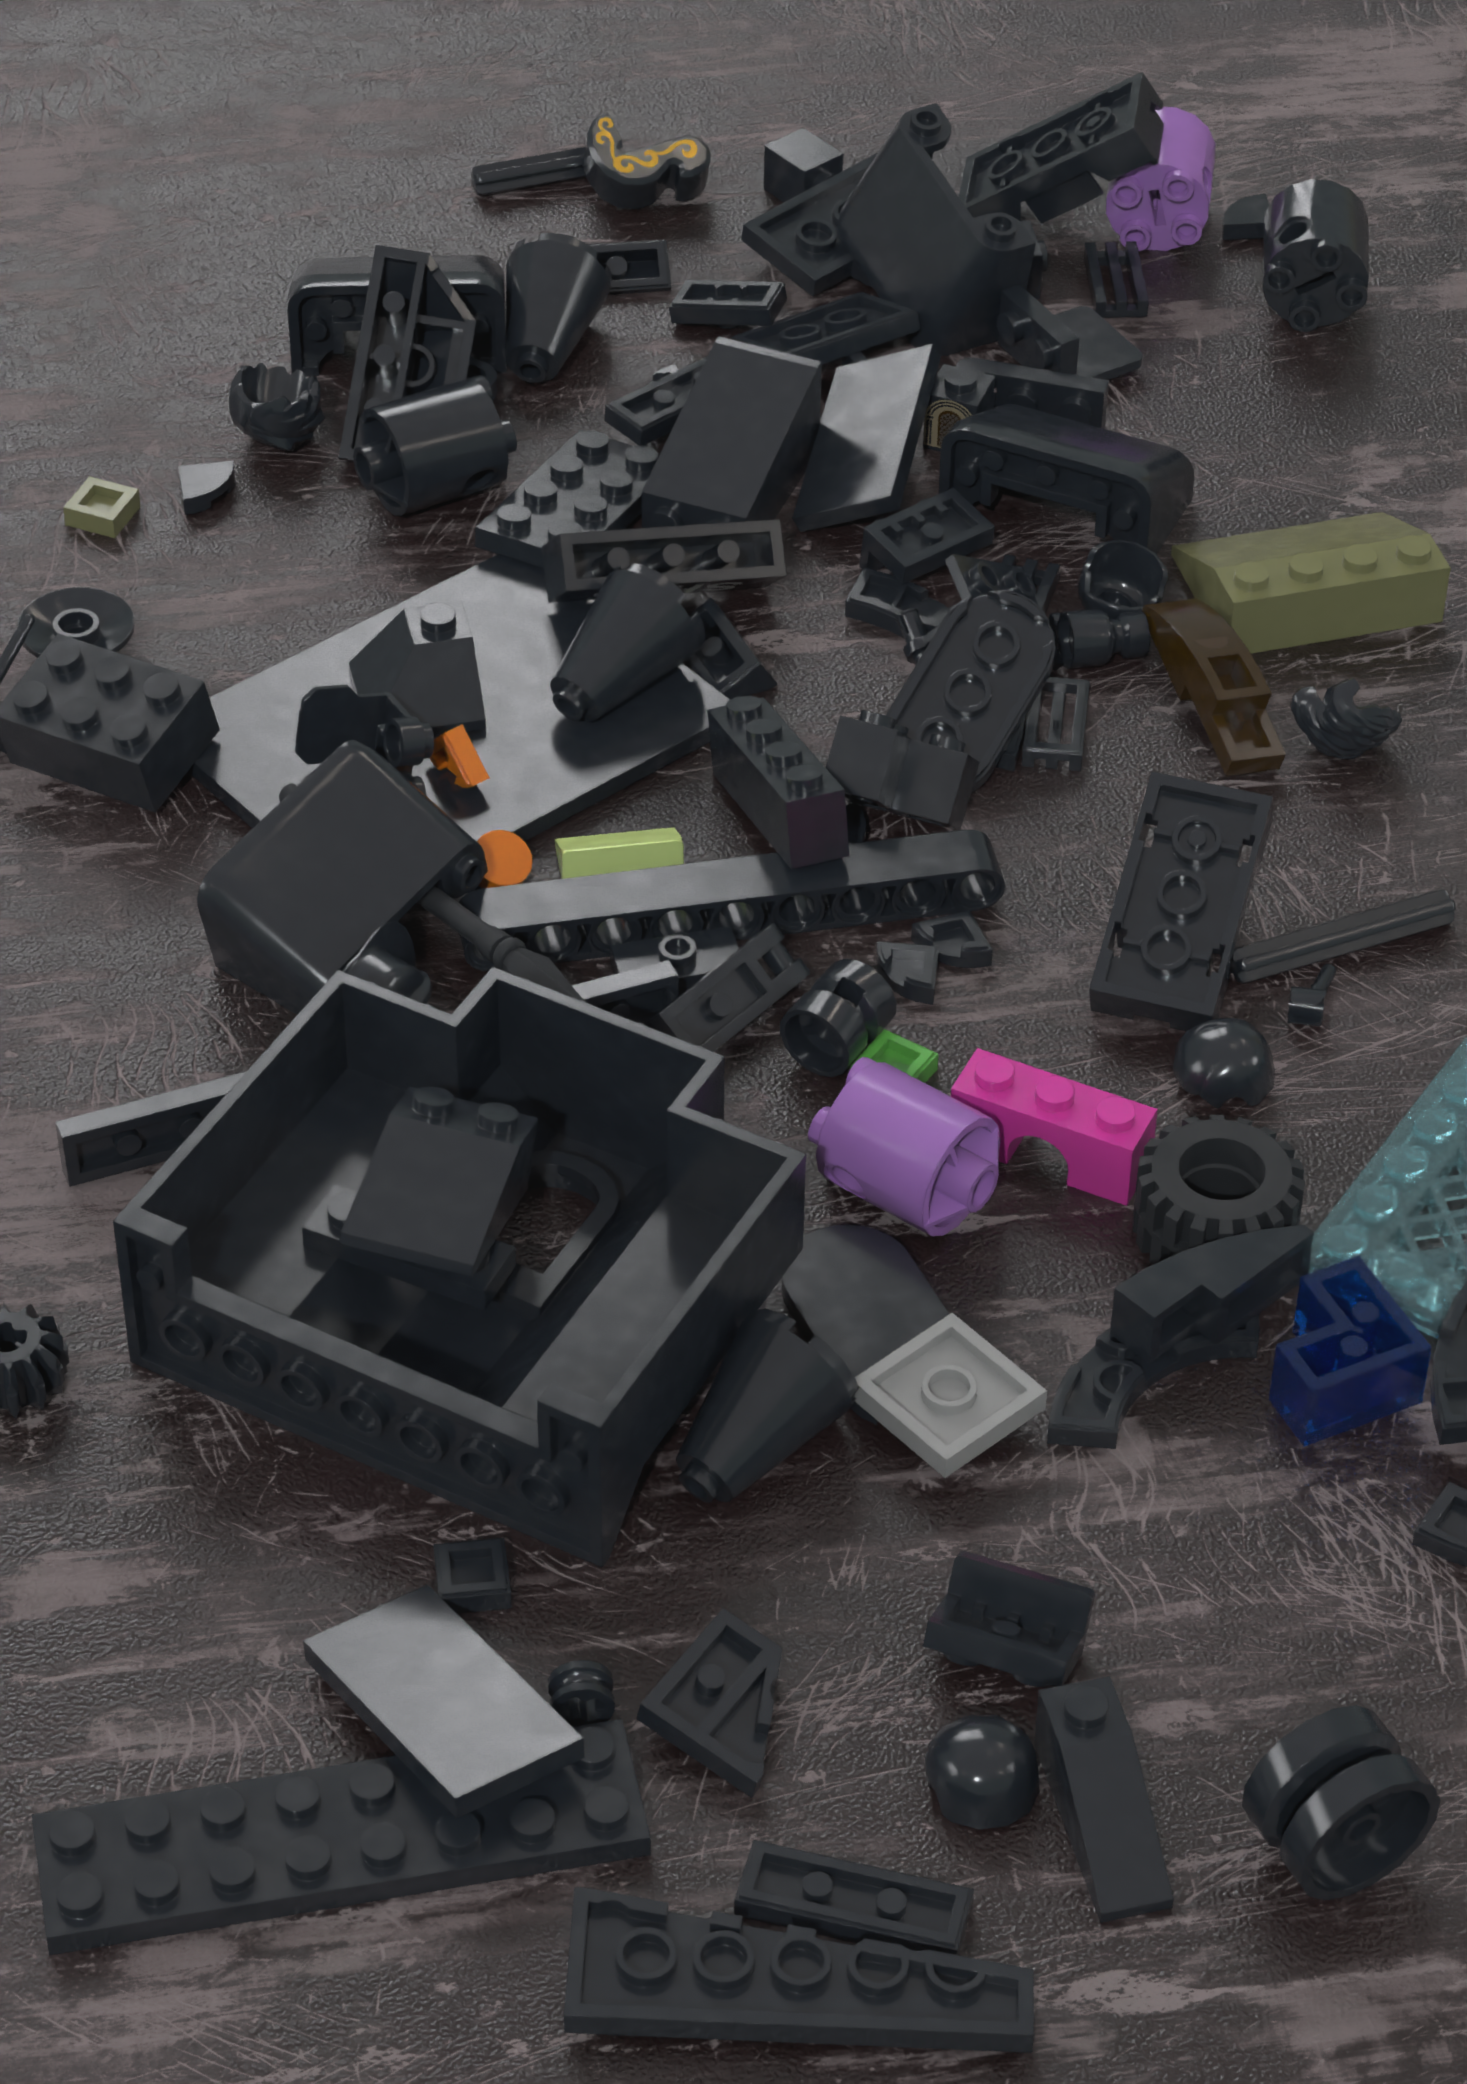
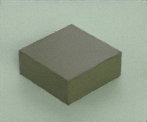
(101, 507)

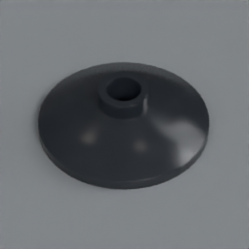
(81, 614)

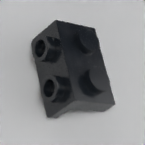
(1011, 1620)

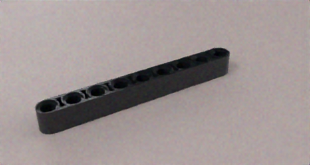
(873, 885)

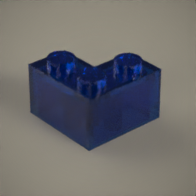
(1350, 1355)

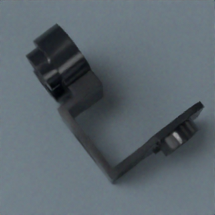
(377, 720)

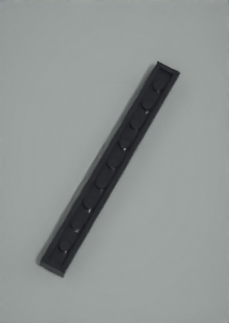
(156, 1126)

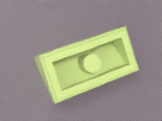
(618, 852)

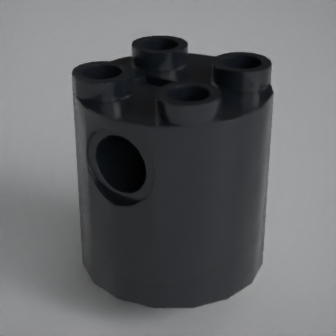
(1315, 254)
(433, 446)

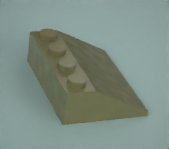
(1319, 580)

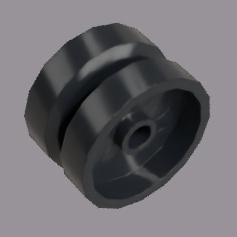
(1340, 1802)

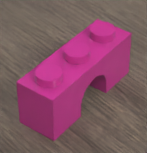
(1090, 1127)

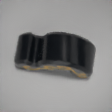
(642, 175)

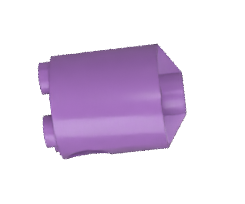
(1167, 201)
(907, 1148)

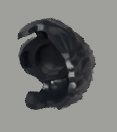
(1338, 724)

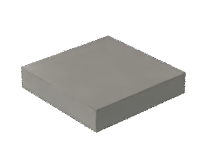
(949, 1394)

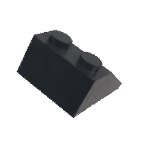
(442, 1181)

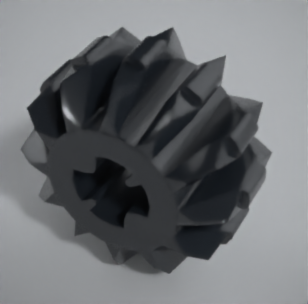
(30, 1359)

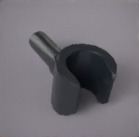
(1307, 1004)

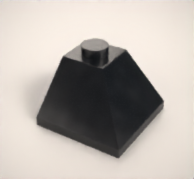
(427, 665)

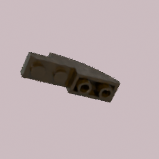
(1222, 680)

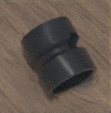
(838, 1017)

